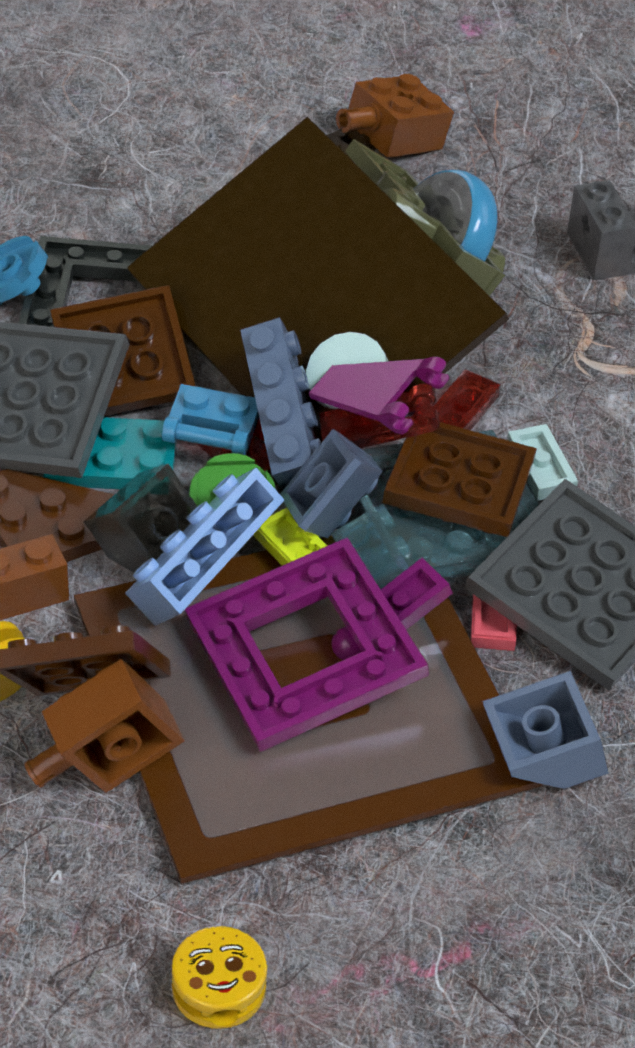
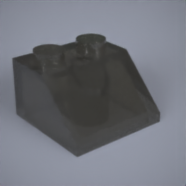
(141, 517)

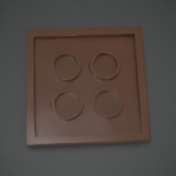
(156, 350)
(461, 478)
(76, 659)

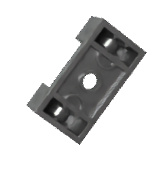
(602, 230)

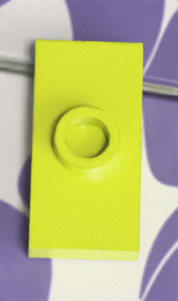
(285, 539)

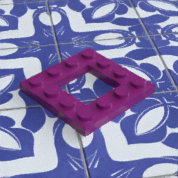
(276, 713)

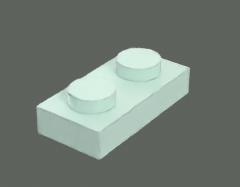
(549, 463)

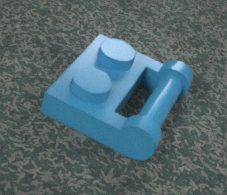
(211, 419)

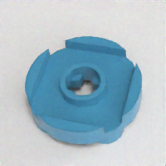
(20, 267)

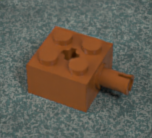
(397, 115)
(106, 729)

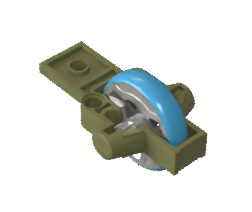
(449, 207)

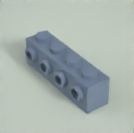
(281, 397)

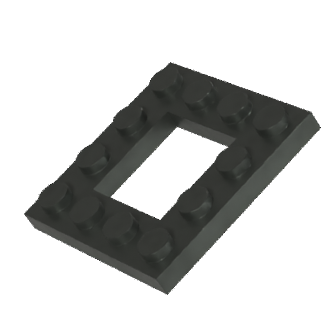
(75, 258)

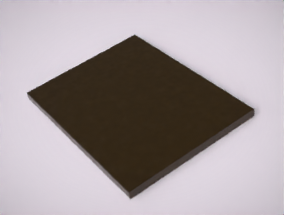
(324, 253)

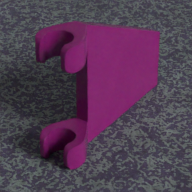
(376, 386)

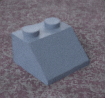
(330, 485)
(547, 733)

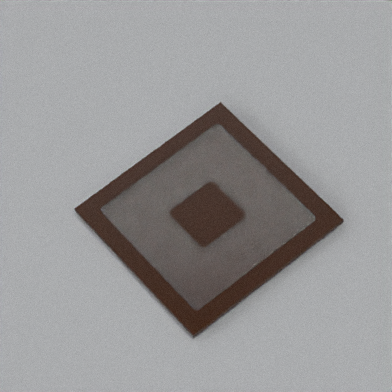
(352, 776)

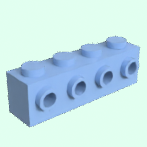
(204, 547)

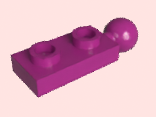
(410, 596)

